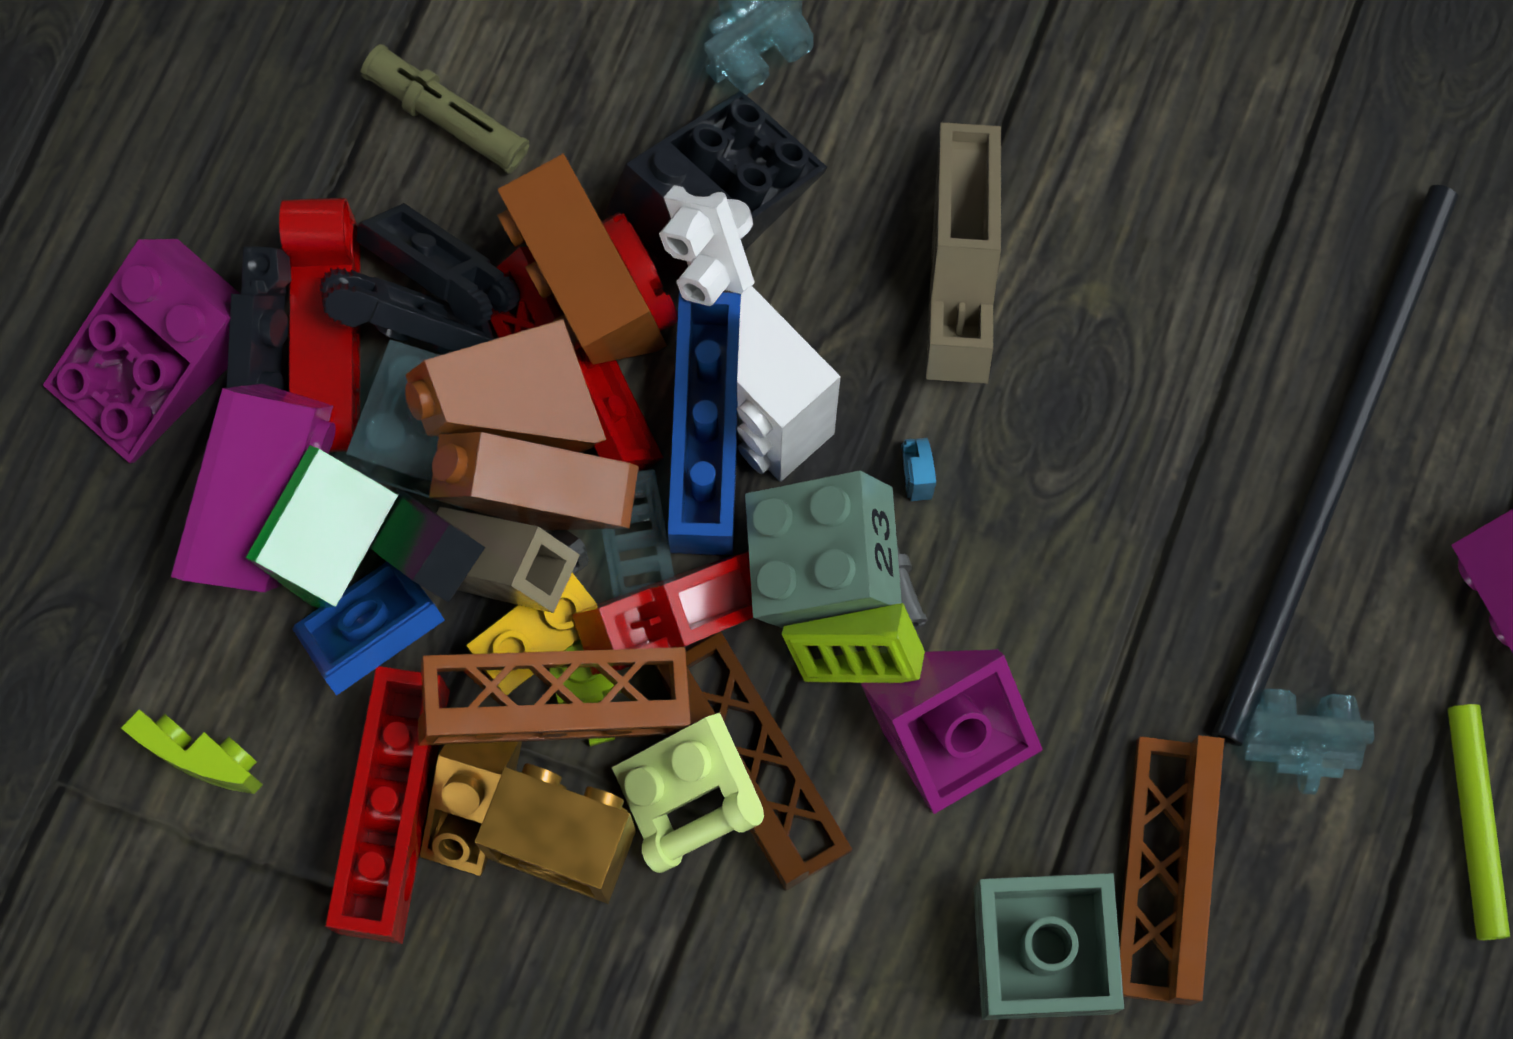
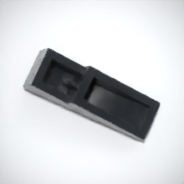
(426, 546)

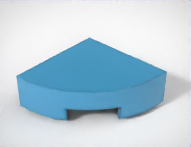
(918, 469)

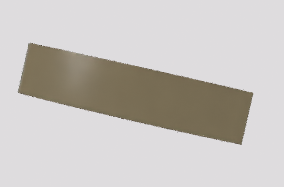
(964, 253)

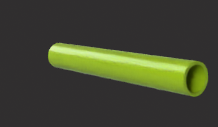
(1478, 822)

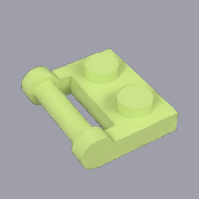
(678, 773)

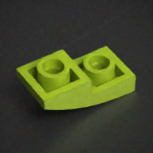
(205, 759)

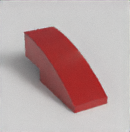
(671, 610)

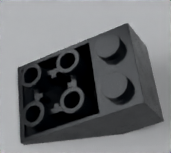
(727, 151)

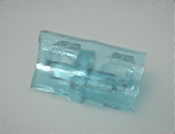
(749, 30)
(1308, 744)

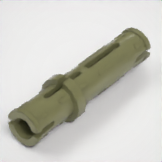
(426, 96)

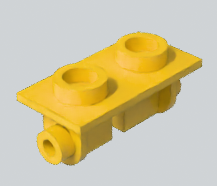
(533, 631)

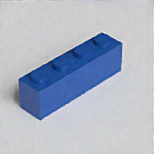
(705, 427)

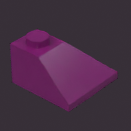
(955, 723)

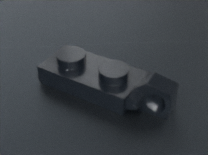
(259, 319)

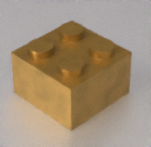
(557, 832)

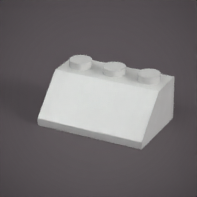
(782, 391)

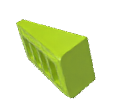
(883, 626)

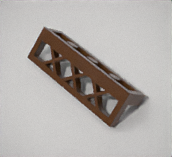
(769, 834)

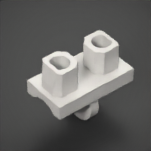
(709, 238)

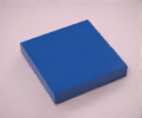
(367, 626)

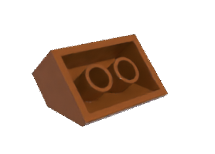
(578, 264)

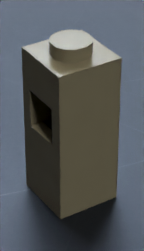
(518, 563)

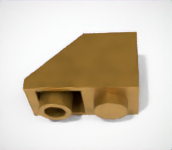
(459, 800)

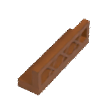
(553, 721)
(1194, 868)

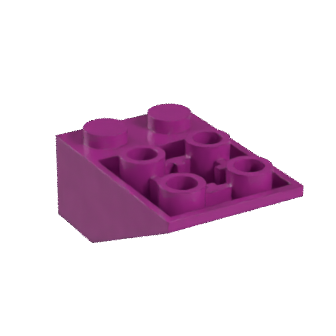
(146, 346)

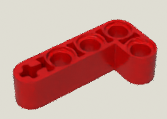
(322, 351)

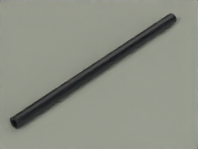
(1335, 467)

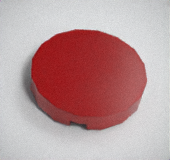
(641, 270)

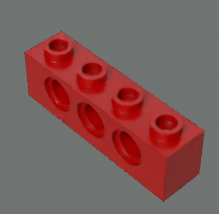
(385, 812)

